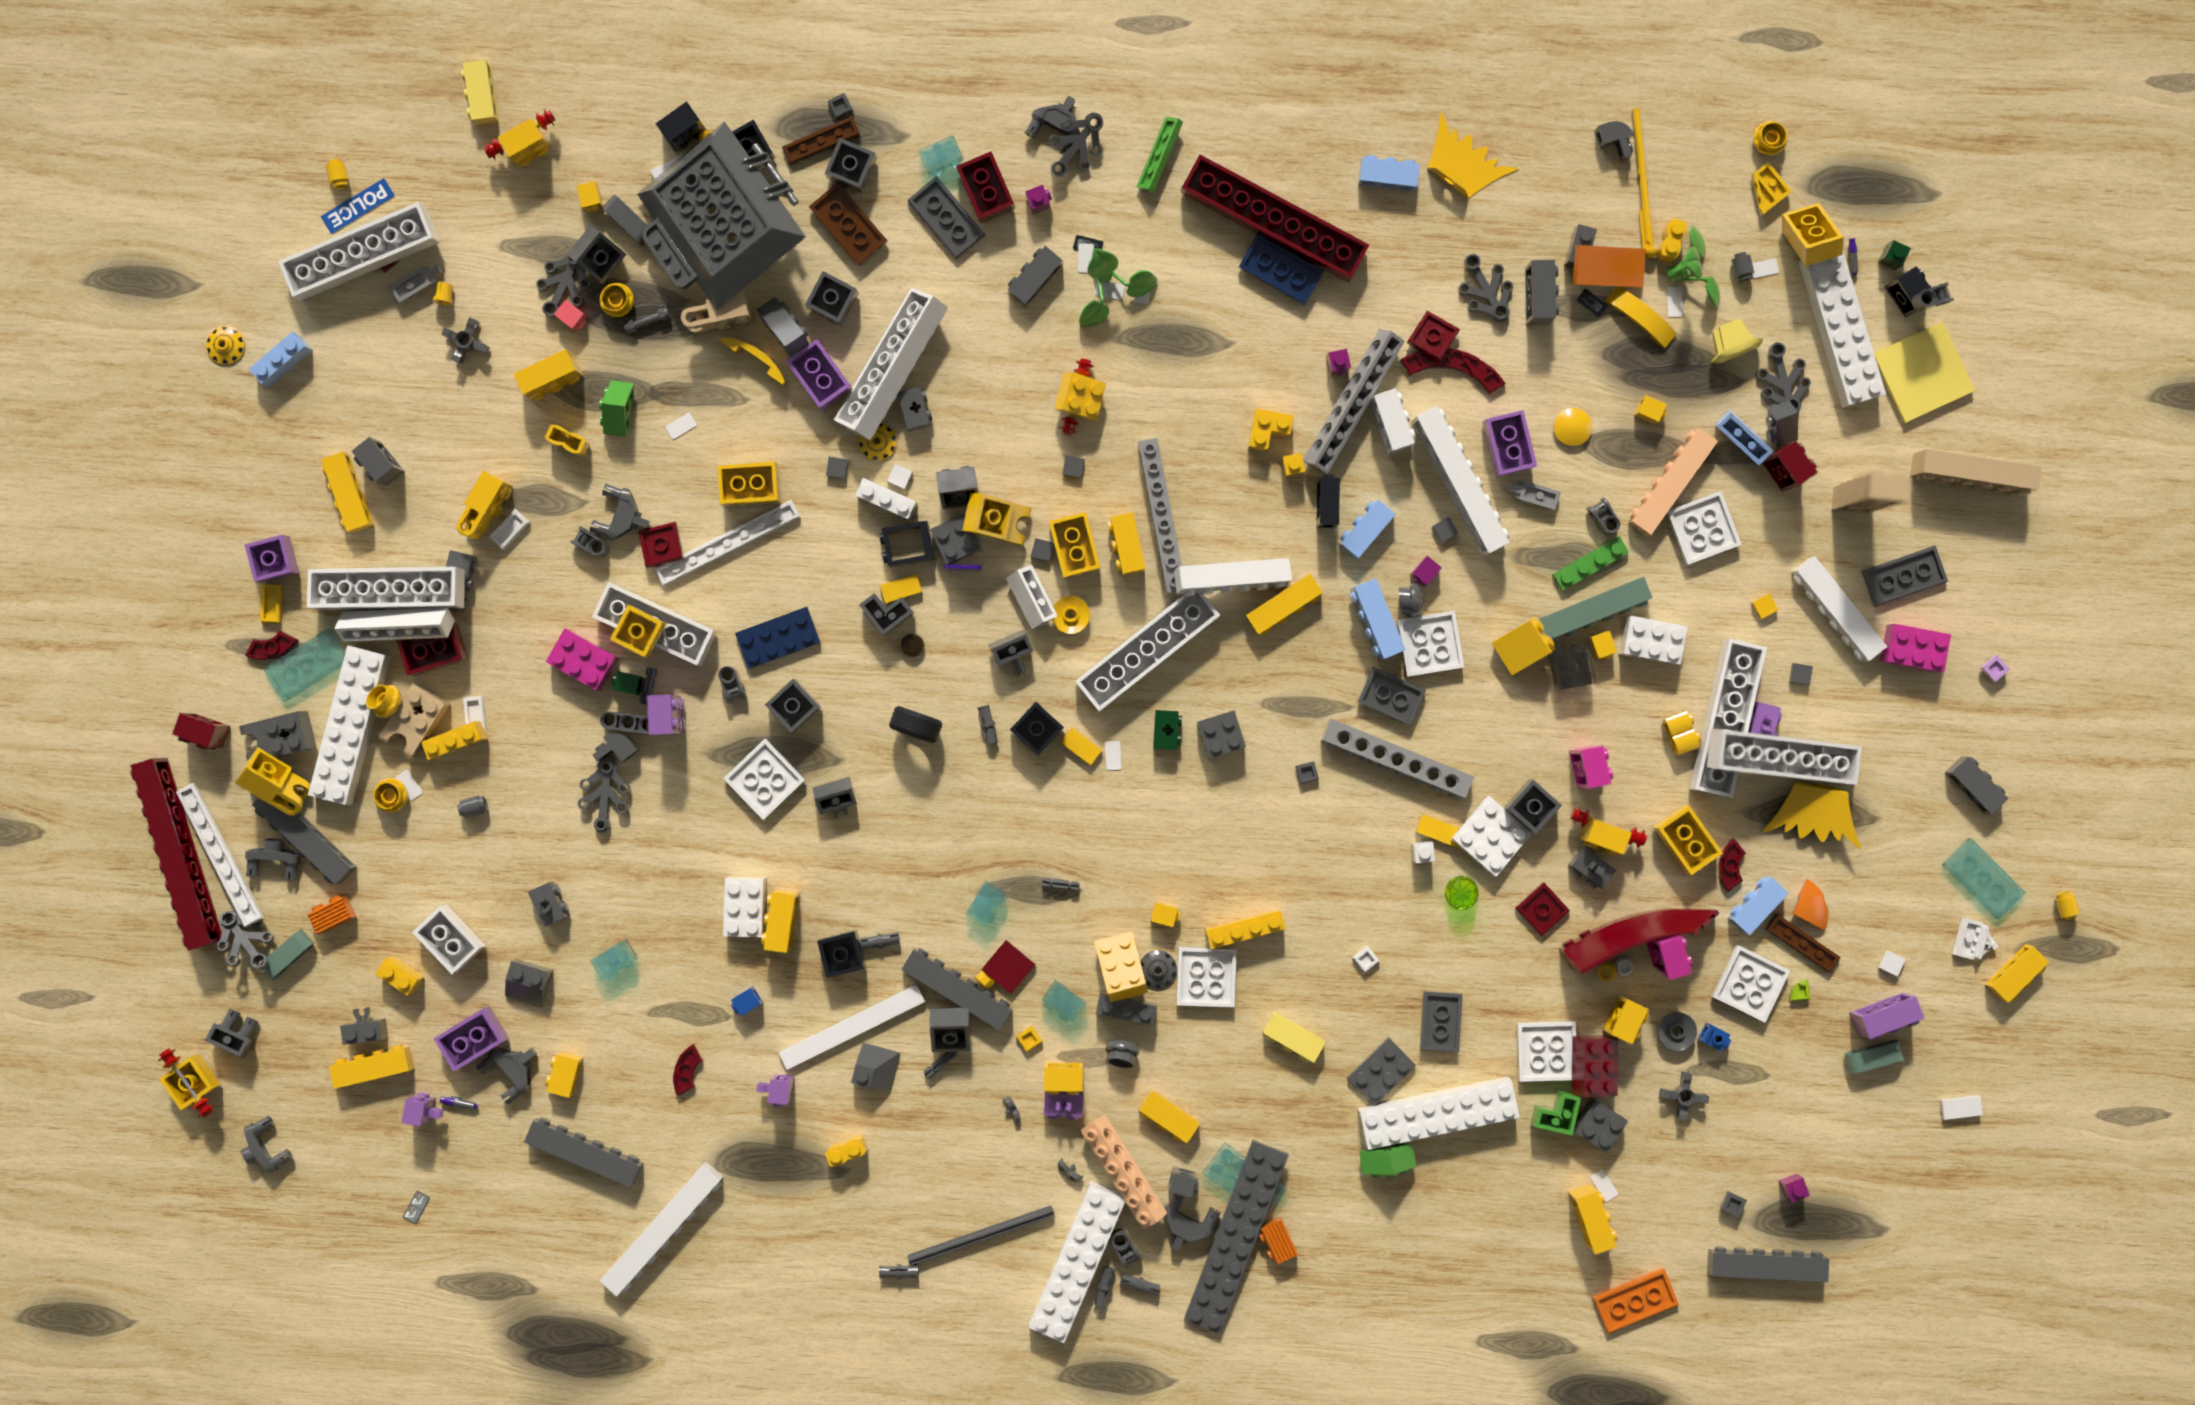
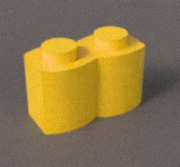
(1671, 240)
(570, 441)
(1681, 732)
(851, 1149)

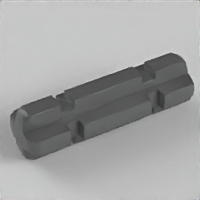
(648, 684)
(1058, 884)
(939, 1064)

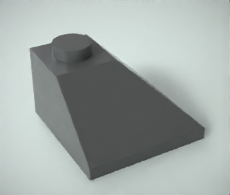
(875, 1067)

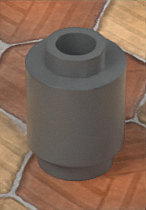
(1743, 267)
(472, 806)

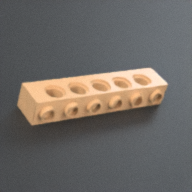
(1124, 1171)

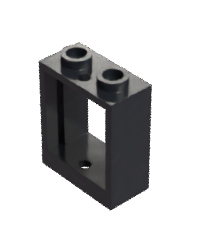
(1328, 502)
(927, 542)

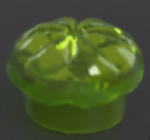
(1461, 892)

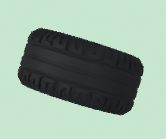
(915, 724)

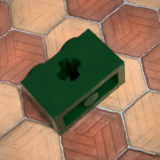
(1161, 740)

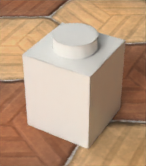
(1422, 852)

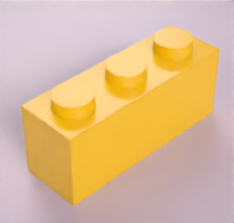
(454, 740)
(2017, 973)
(1168, 1116)

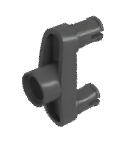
(272, 851)
(257, 1151)

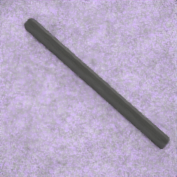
(981, 1235)

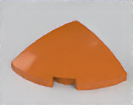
(1811, 905)

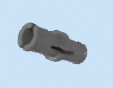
(987, 724)
(880, 940)
(898, 1271)
(1139, 1284)
(1104, 1286)

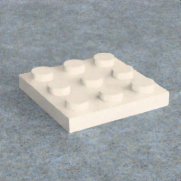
(1703, 528)
(1430, 643)
(764, 779)
(1491, 836)
(1206, 977)
(1750, 983)
(1545, 1050)

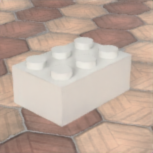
(1392, 421)
(1653, 640)
(744, 907)
(448, 939)

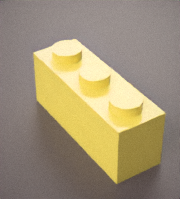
(480, 92)
(1293, 1038)

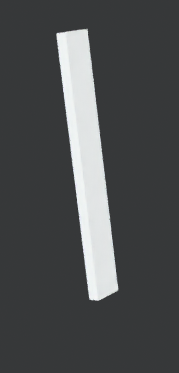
(728, 542)
(220, 855)
(852, 1026)

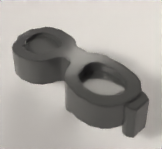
(1013, 1108)
(1064, 1169)

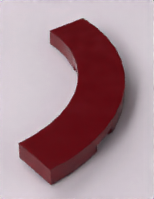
(1459, 361)

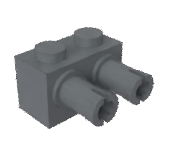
(224, 1037)

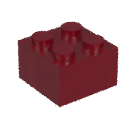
(200, 730)

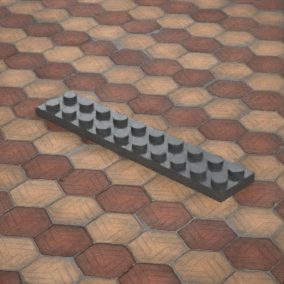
(1236, 1236)

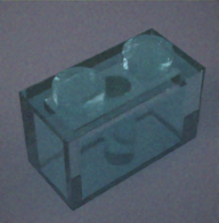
(941, 156)
(986, 902)
(614, 959)
(1063, 1001)

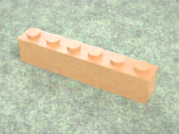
(1672, 482)

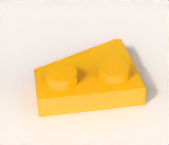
(1768, 187)

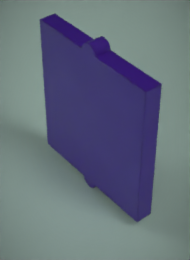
(962, 567)

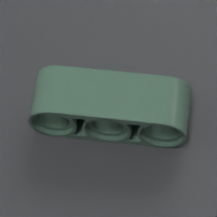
(287, 954)
(1874, 1056)

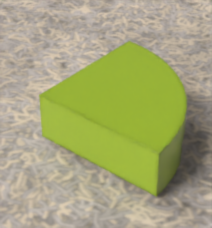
(1800, 991)

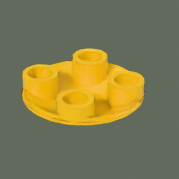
(1572, 427)

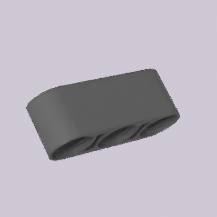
(625, 218)
(620, 719)

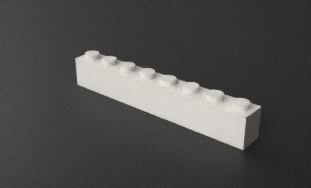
(661, 1228)

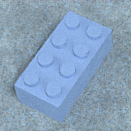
(1377, 619)

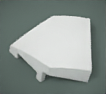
(1973, 940)

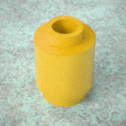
(337, 174)
(2067, 905)

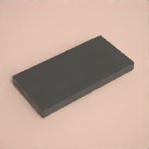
(946, 217)
(1904, 576)

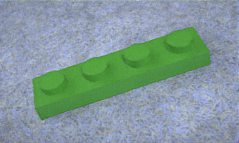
(1159, 154)
(1590, 563)

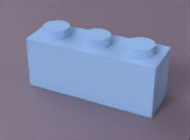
(1388, 173)
(280, 359)
(1744, 437)
(1366, 528)
(1757, 905)

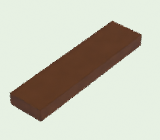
(820, 140)
(1802, 943)

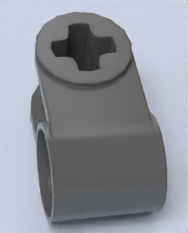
(1935, 296)
(1604, 515)
(587, 541)
(732, 685)
(1127, 1250)

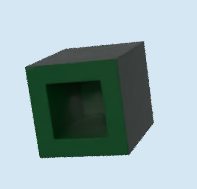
(1894, 255)
(627, 683)

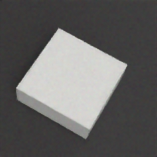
(899, 476)
(1365, 959)
(1891, 963)

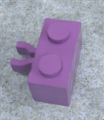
(1764, 719)
(779, 1089)
(1063, 1105)
(420, 1109)

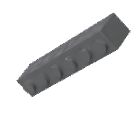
(308, 841)
(957, 989)
(583, 1152)
(1768, 1265)

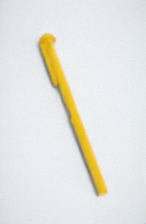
(1645, 215)

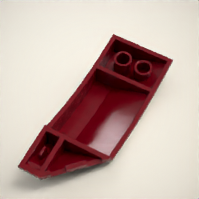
(1630, 931)

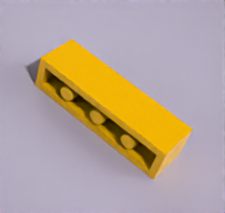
(347, 492)
(1284, 604)
(1245, 928)
(371, 1067)

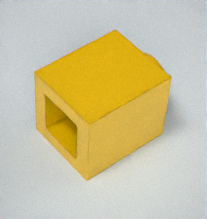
(590, 197)
(1651, 410)
(1293, 465)
(1602, 645)
(1165, 914)

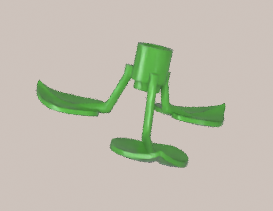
(1692, 263)
(1102, 269)

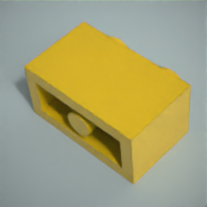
(399, 975)
(564, 1074)

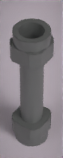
(632, 326)

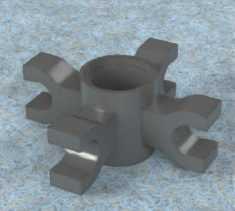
(469, 331)
(1682, 1110)

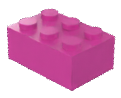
(1915, 648)
(582, 659)
(1591, 766)
(1670, 956)

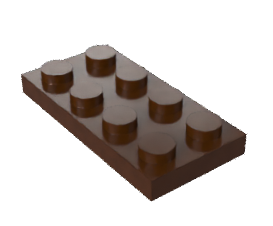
(848, 224)

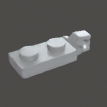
(415, 283)
(1534, 494)

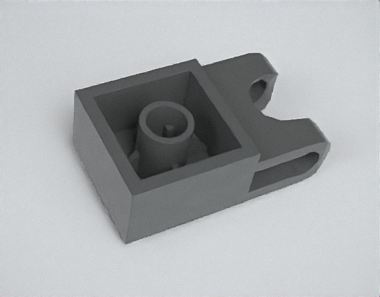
(282, 734)

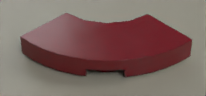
(271, 648)
(1729, 865)
(685, 1068)

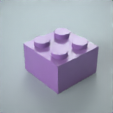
(271, 559)

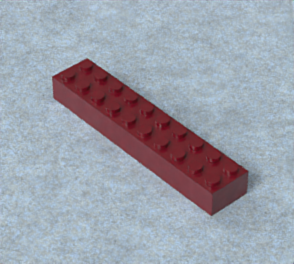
(1274, 218)
(176, 853)

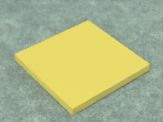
(1923, 372)

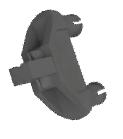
(1053, 116)
(625, 518)
(516, 1067)
(1186, 1228)

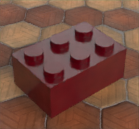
(985, 187)
(1790, 466)
(432, 653)
(1595, 1066)

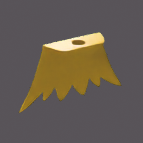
(1460, 165)
(1817, 808)

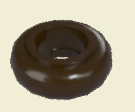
(918, 651)

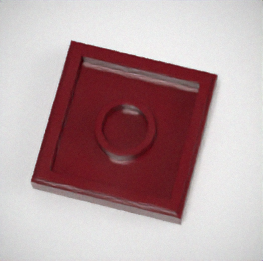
(1433, 336)
(661, 545)
(1542, 909)
(1008, 966)

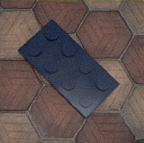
(1281, 269)
(777, 637)

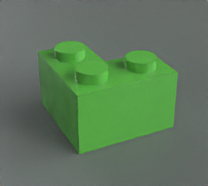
(616, 408)
(1561, 1117)
(1388, 1160)

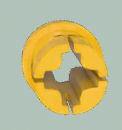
(443, 294)

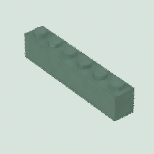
(1596, 608)

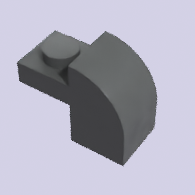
(1618, 134)
(621, 744)

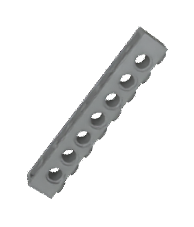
(1353, 401)
(1160, 511)
(1462, 780)

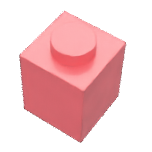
(571, 316)

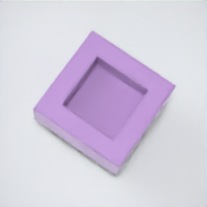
(1994, 668)

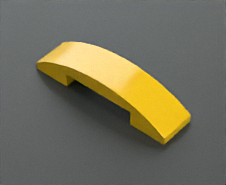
(1642, 315)
(737, 345)

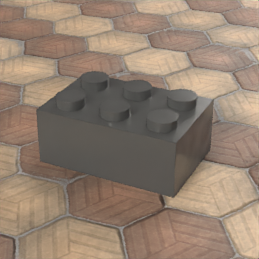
(1541, 292)

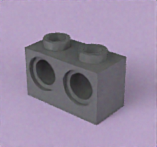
(1183, 1182)

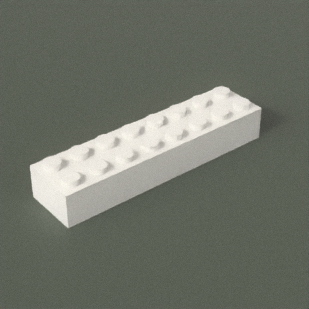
(359, 251)
(1842, 331)
(891, 363)
(1460, 480)
(385, 588)
(1146, 649)
(1728, 709)
(348, 726)
(1784, 756)
(1438, 1113)
(1077, 1261)

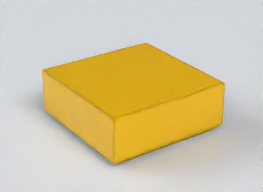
(1764, 606)
(1029, 1038)

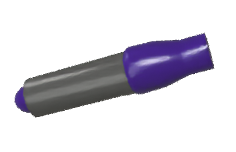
(1852, 250)
(458, 1102)

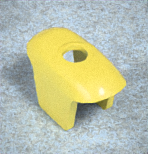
(1733, 341)

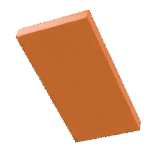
(1609, 266)
(1635, 1300)

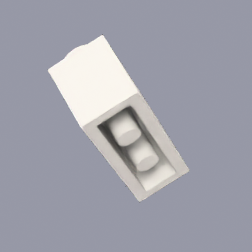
(886, 499)
(1031, 596)

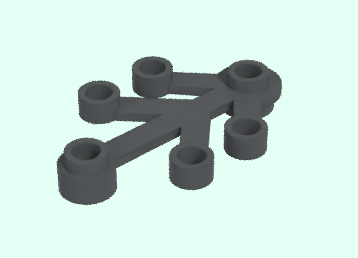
(1078, 142)
(564, 279)
(1487, 291)
(1784, 382)
(605, 791)
(241, 938)

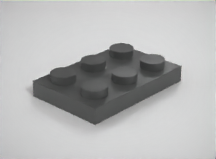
(1391, 696)
(1441, 1021)
(1381, 1071)

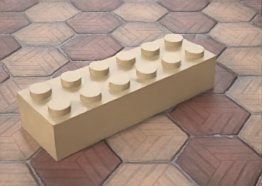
(1975, 472)
(1871, 492)

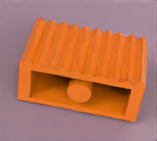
(331, 915)
(1278, 1241)

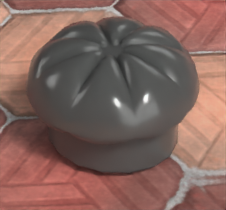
(1411, 600)
(1122, 1053)

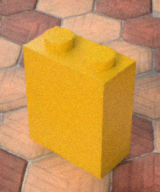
(1523, 645)

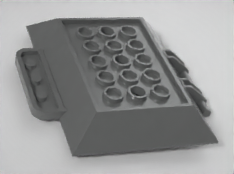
(696, 243)

